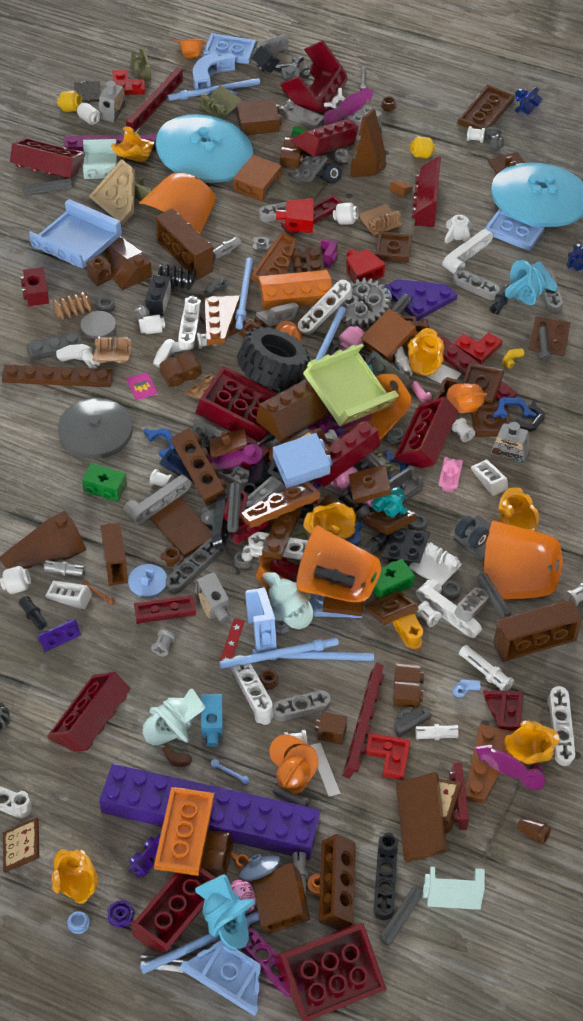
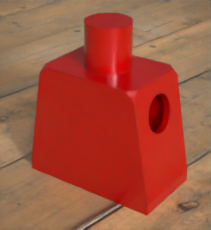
(298, 215)
(364, 265)

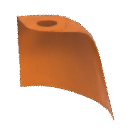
(186, 196)
(386, 418)
(339, 555)
(520, 561)

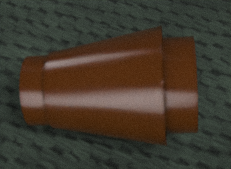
(534, 829)

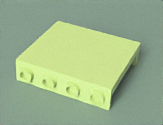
(347, 385)

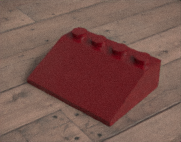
(234, 403)
(333, 971)

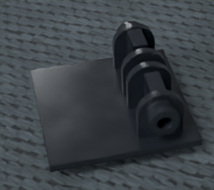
(406, 545)

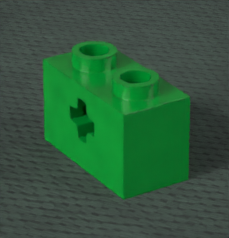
(104, 482)
(393, 578)

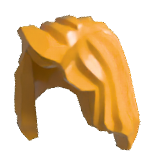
(133, 146)
(425, 352)
(518, 509)
(334, 518)
(532, 743)
(74, 875)

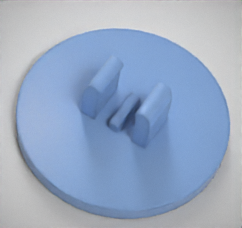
(147, 580)

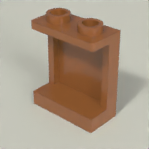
(256, 177)
(388, 334)

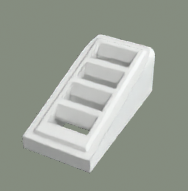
(491, 478)
(80, 598)

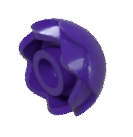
(117, 908)

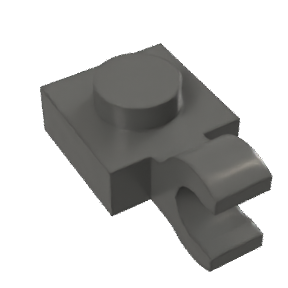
(291, 72)

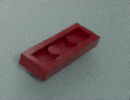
(164, 609)
(461, 812)

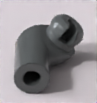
(216, 285)

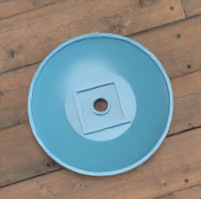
(213, 161)
(539, 194)

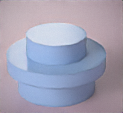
(78, 922)

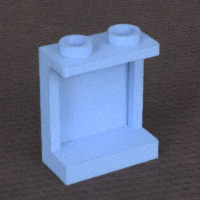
(261, 614)

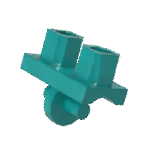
(391, 503)

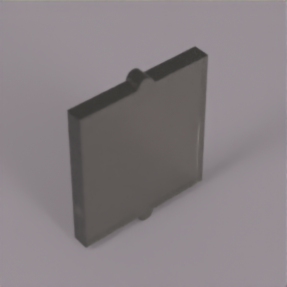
(88, 90)

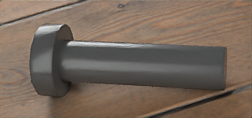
(544, 354)
(291, 797)

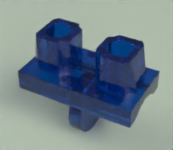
(525, 100)
(575, 258)

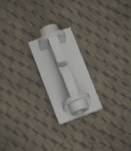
(274, 44)
(206, 428)

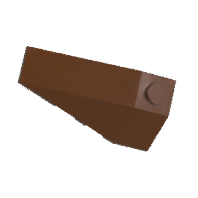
(370, 149)
(127, 263)
(49, 541)

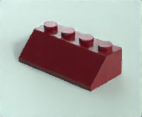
(327, 137)
(46, 157)
(426, 194)
(427, 433)
(350, 449)
(90, 711)
(170, 911)

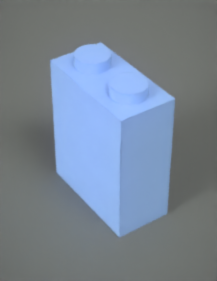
(302, 460)

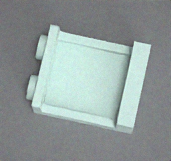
(98, 158)
(454, 893)

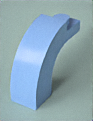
(209, 66)

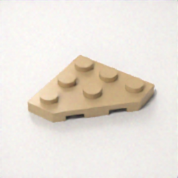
(116, 192)

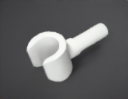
(249, 553)

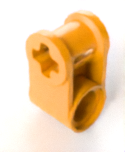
(409, 631)

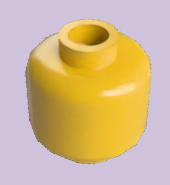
(69, 101)
(422, 147)

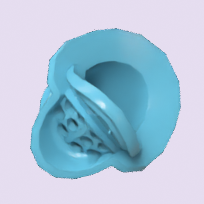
(529, 282)
(224, 908)

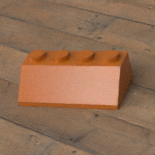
(301, 288)

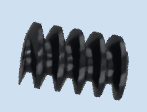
(178, 277)

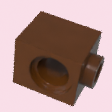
(99, 270)
(331, 728)

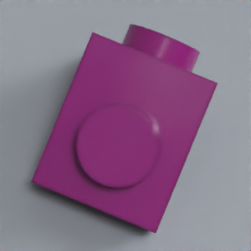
(330, 252)

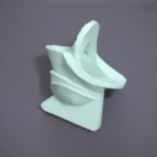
(288, 602)
(177, 716)

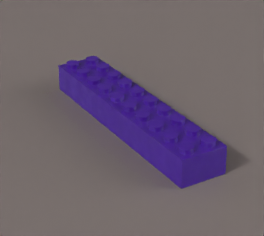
(248, 817)

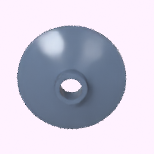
(259, 867)

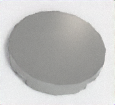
(98, 325)

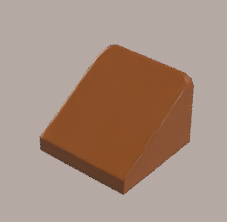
(400, 187)

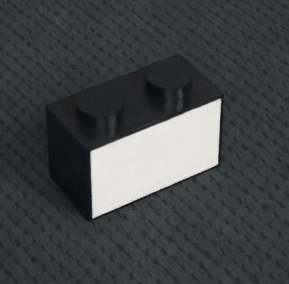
(158, 295)

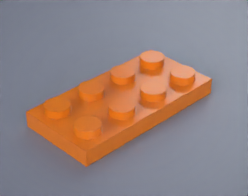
(184, 831)

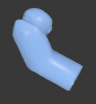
(464, 686)

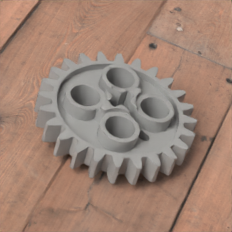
(365, 297)

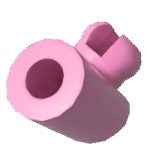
(420, 393)

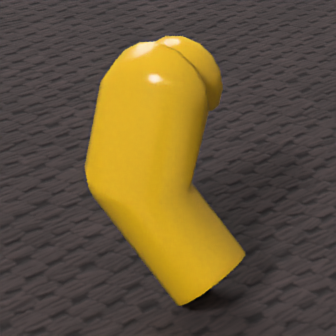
(509, 357)

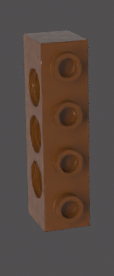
(182, 443)
(337, 882)

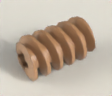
(72, 305)

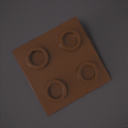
(556, 332)

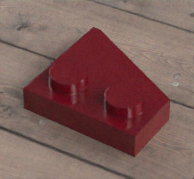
(245, 531)
(505, 708)

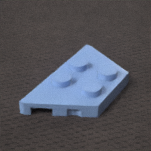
(228, 974)

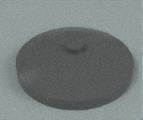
(95, 428)

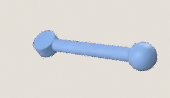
(215, 764)

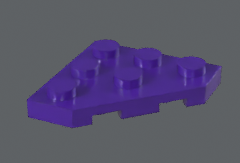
(424, 296)

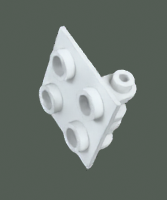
(436, 564)

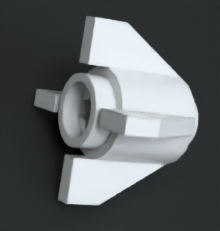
(335, 99)
(458, 228)

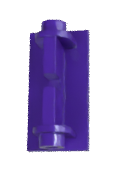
(59, 635)
(141, 862)

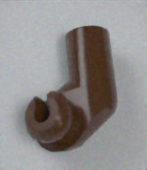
(176, 759)

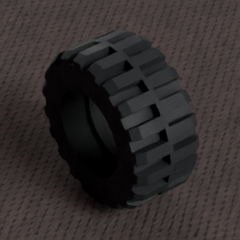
(273, 358)

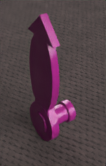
(348, 106)
(251, 454)
(512, 767)

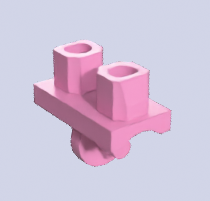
(450, 474)

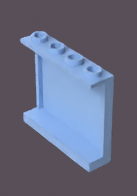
(77, 234)

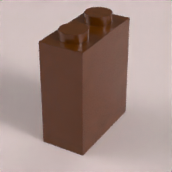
(258, 116)
(114, 554)
(281, 899)

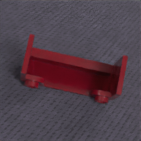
(328, 77)

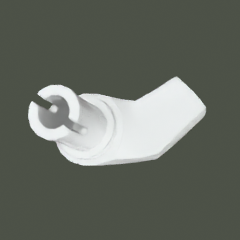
(166, 350)
(78, 352)

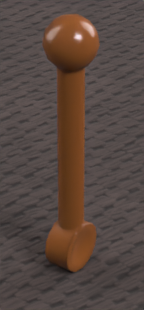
(110, 600)

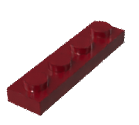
(320, 211)

